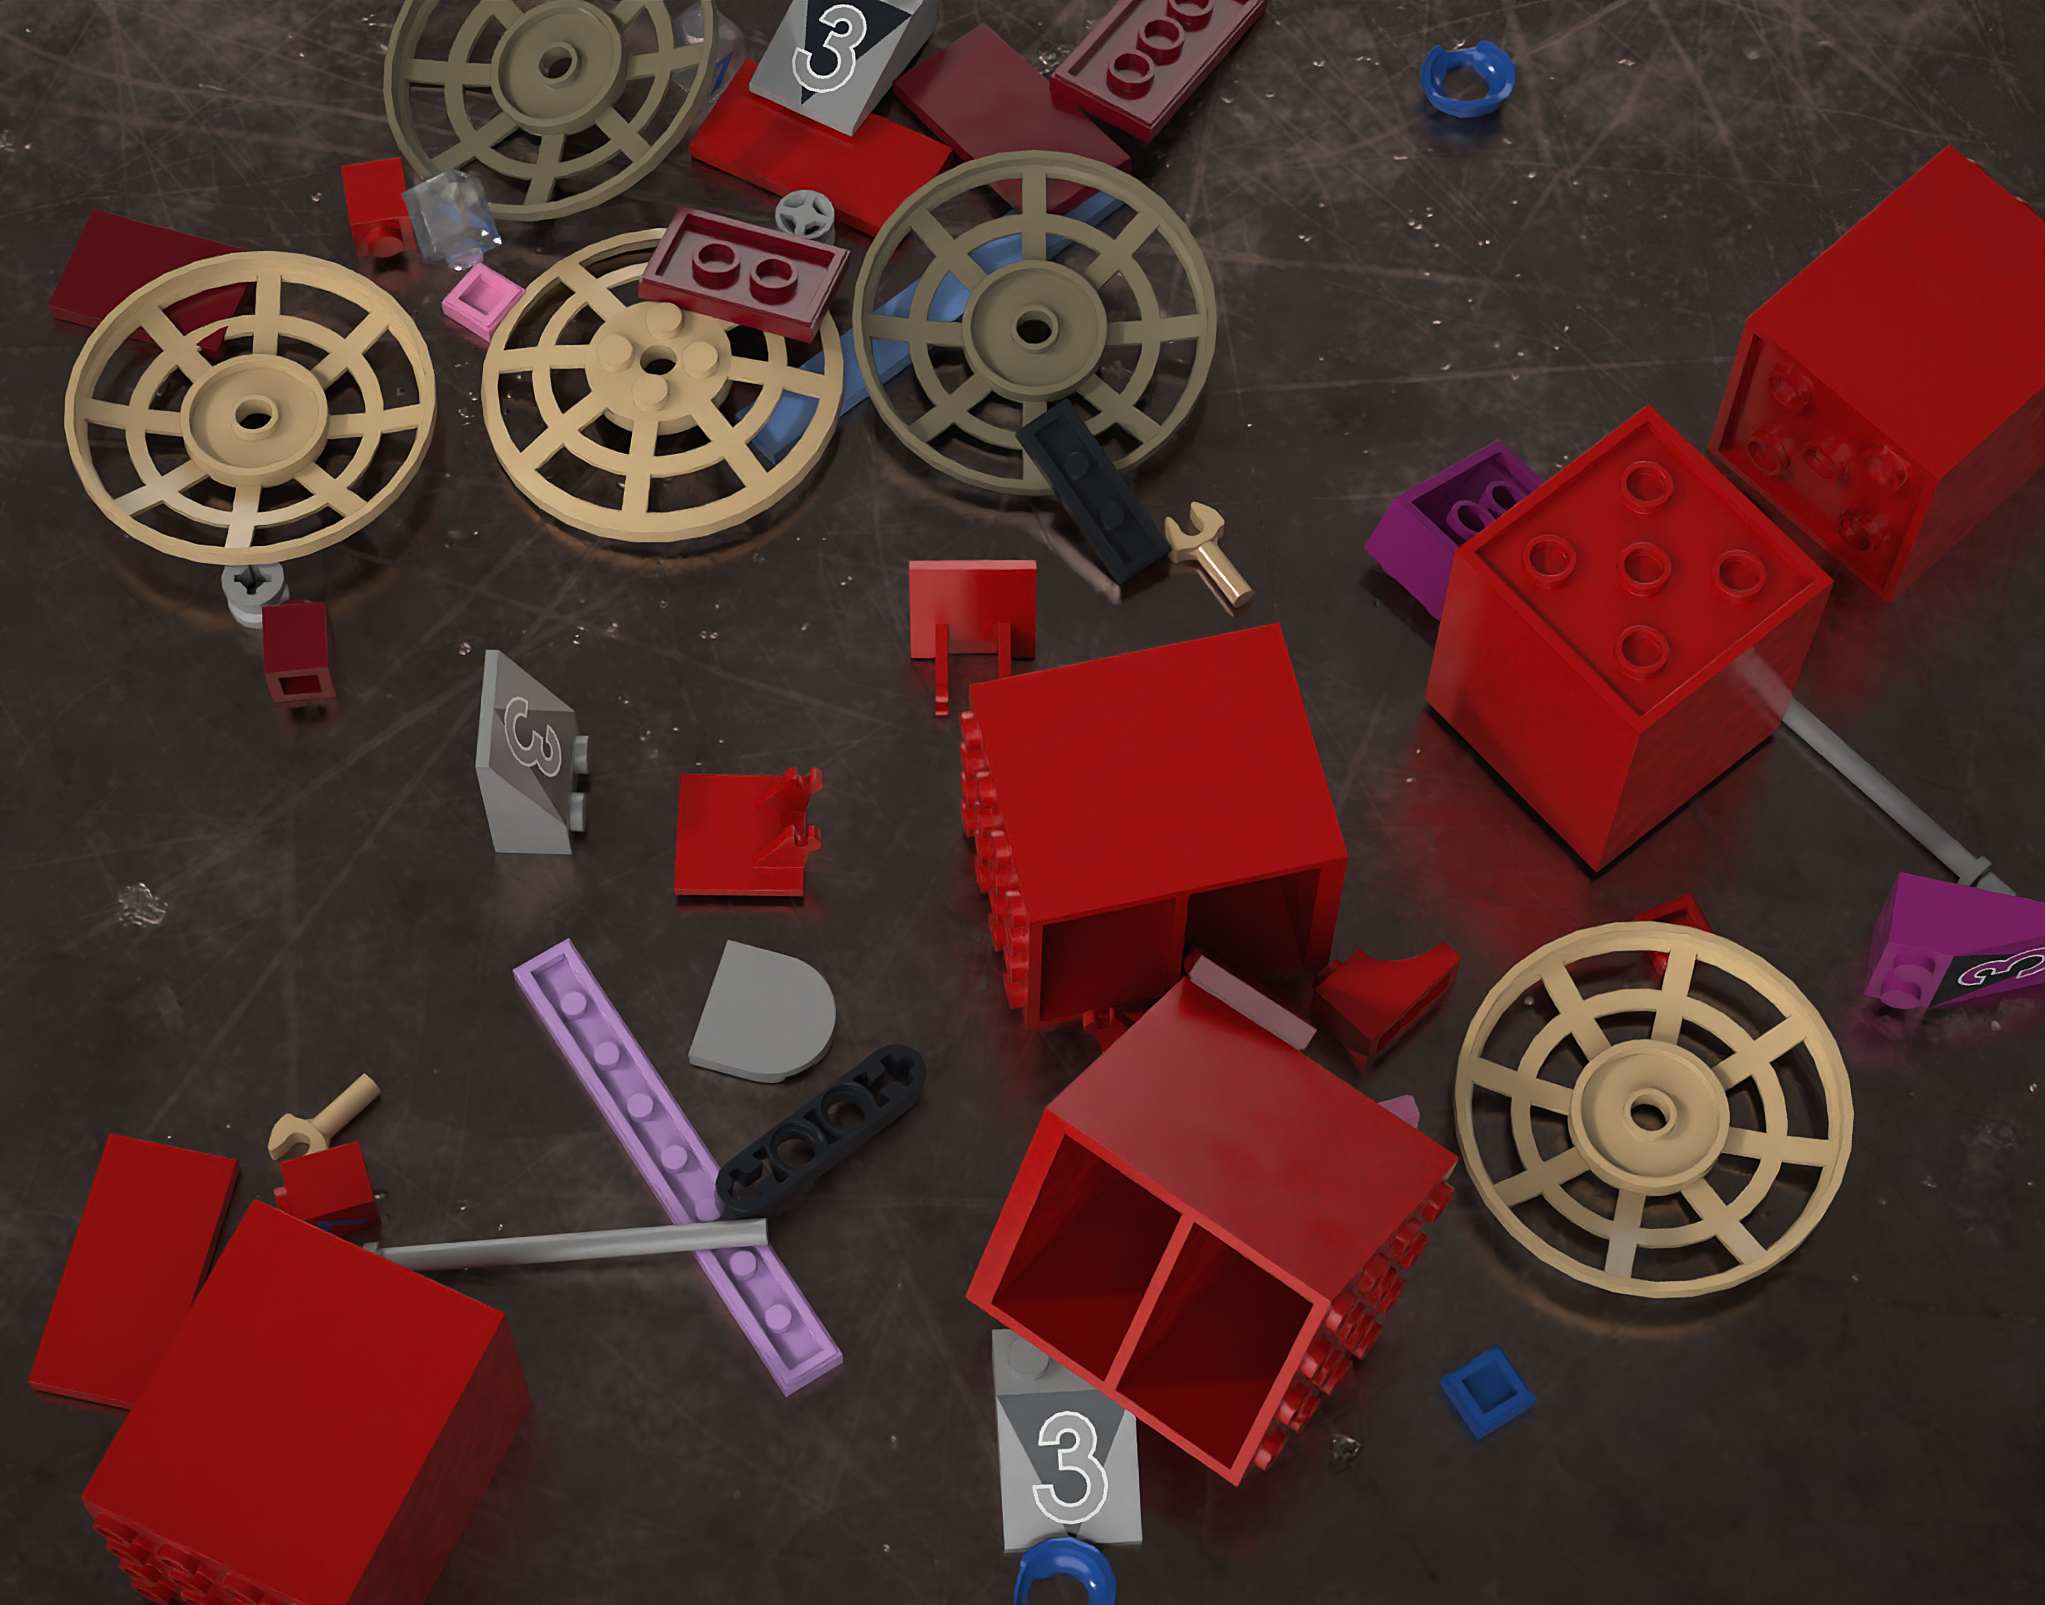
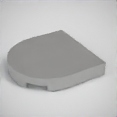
(764, 1016)

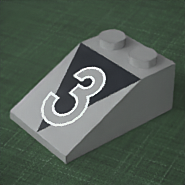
(841, 56)
(529, 762)
(1061, 1453)

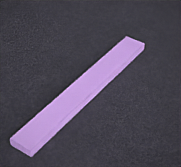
(674, 1162)

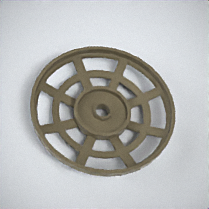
(548, 105)
(1033, 292)

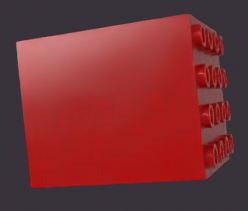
(1898, 377)
(1623, 636)
(1147, 810)
(1211, 1229)
(309, 1429)

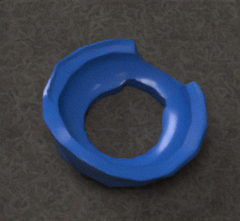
(1488, 62)
(1068, 1557)

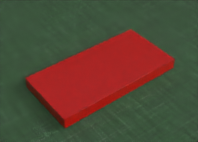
(790, 152)
(132, 1268)

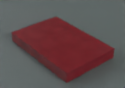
(124, 255)
(744, 274)

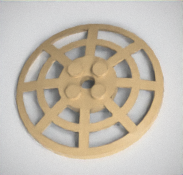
(246, 386)
(651, 402)
(1658, 1075)

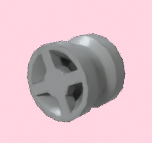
(806, 210)
(268, 591)

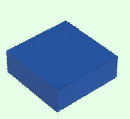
(1488, 1391)

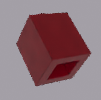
(298, 650)

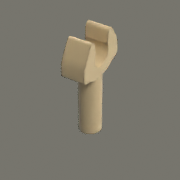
(1206, 551)
(325, 1125)

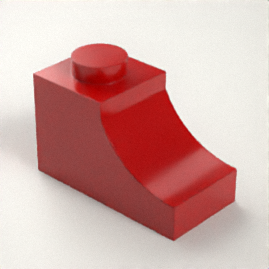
(1375, 1000)

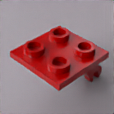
(971, 610)
(744, 833)

